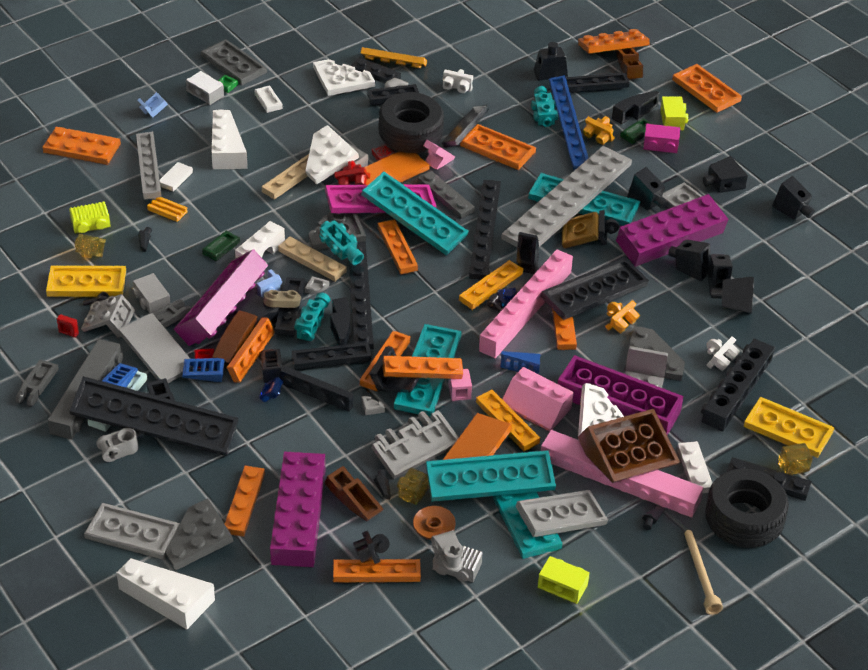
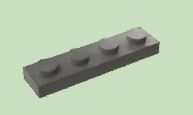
(447, 195)

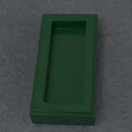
(635, 131)
(221, 245)

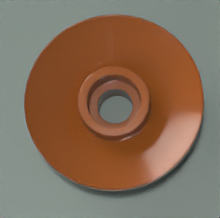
(433, 521)

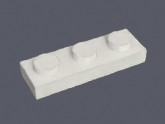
(694, 465)

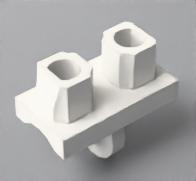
(457, 80)
(719, 360)

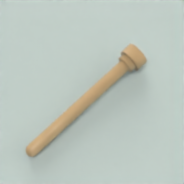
(712, 602)

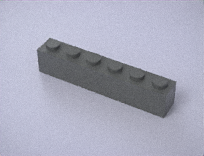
(98, 364)

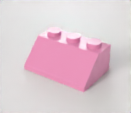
(538, 399)

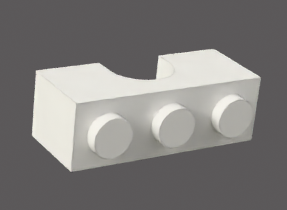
(265, 239)

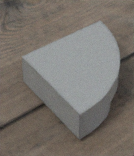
(316, 285)
(372, 406)

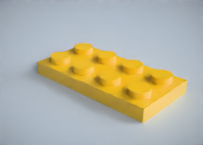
(85, 281)
(788, 426)

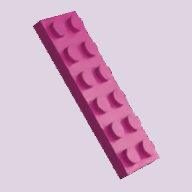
(349, 198)

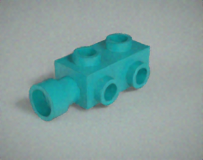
(544, 107)
(340, 241)
(311, 317)

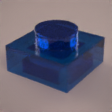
(506, 295)
(271, 389)

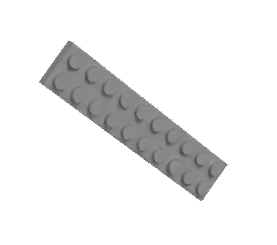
(569, 196)

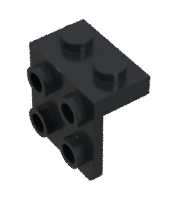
(390, 384)

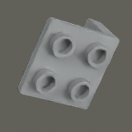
(113, 312)
(646, 365)

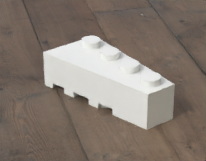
(227, 145)
(165, 591)

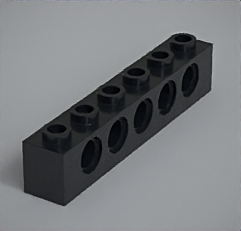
(737, 384)

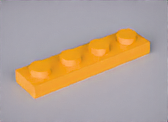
(400, 59)
(490, 284)
(498, 409)

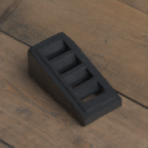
(271, 366)

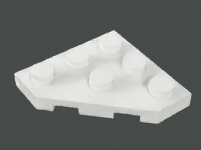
(343, 78)
(328, 154)
(595, 407)

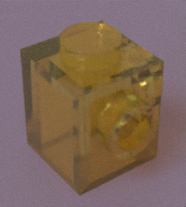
(89, 246)
(795, 459)
(413, 486)

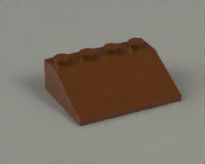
(628, 446)

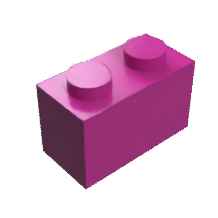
(661, 138)

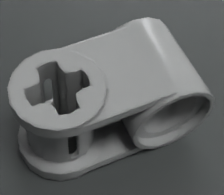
(119, 444)
(448, 550)

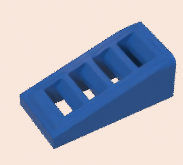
(528, 360)
(211, 363)
(128, 371)

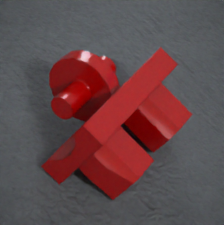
(352, 173)

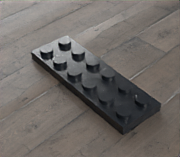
(594, 288)

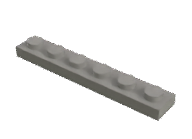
(148, 165)

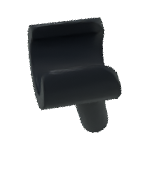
(102, 296)
(494, 301)

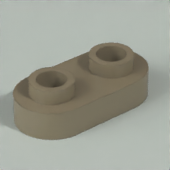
(282, 299)

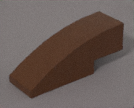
(630, 63)
(235, 336)
(353, 494)

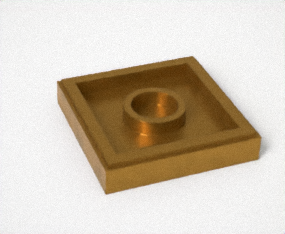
(580, 230)

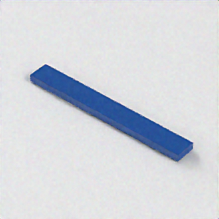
(568, 121)

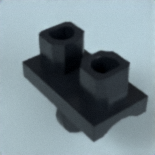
(606, 226)
(369, 547)

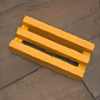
(166, 208)

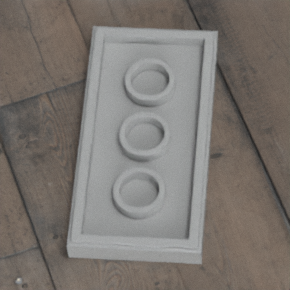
(155, 347)
(561, 513)
(131, 530)

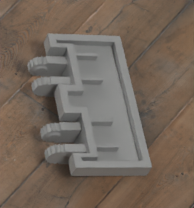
(415, 443)

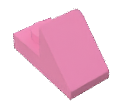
(437, 156)

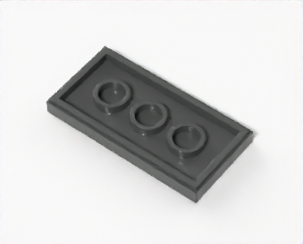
(233, 62)

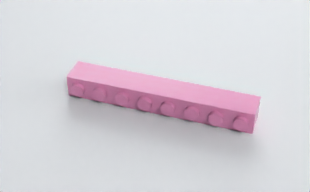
(524, 304)
(653, 486)

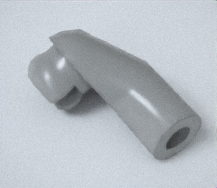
(395, 82)

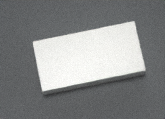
(268, 99)
(175, 176)

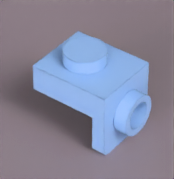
(153, 105)
(272, 283)

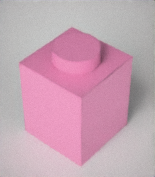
(461, 388)

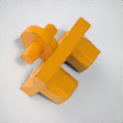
(601, 128)
(619, 313)

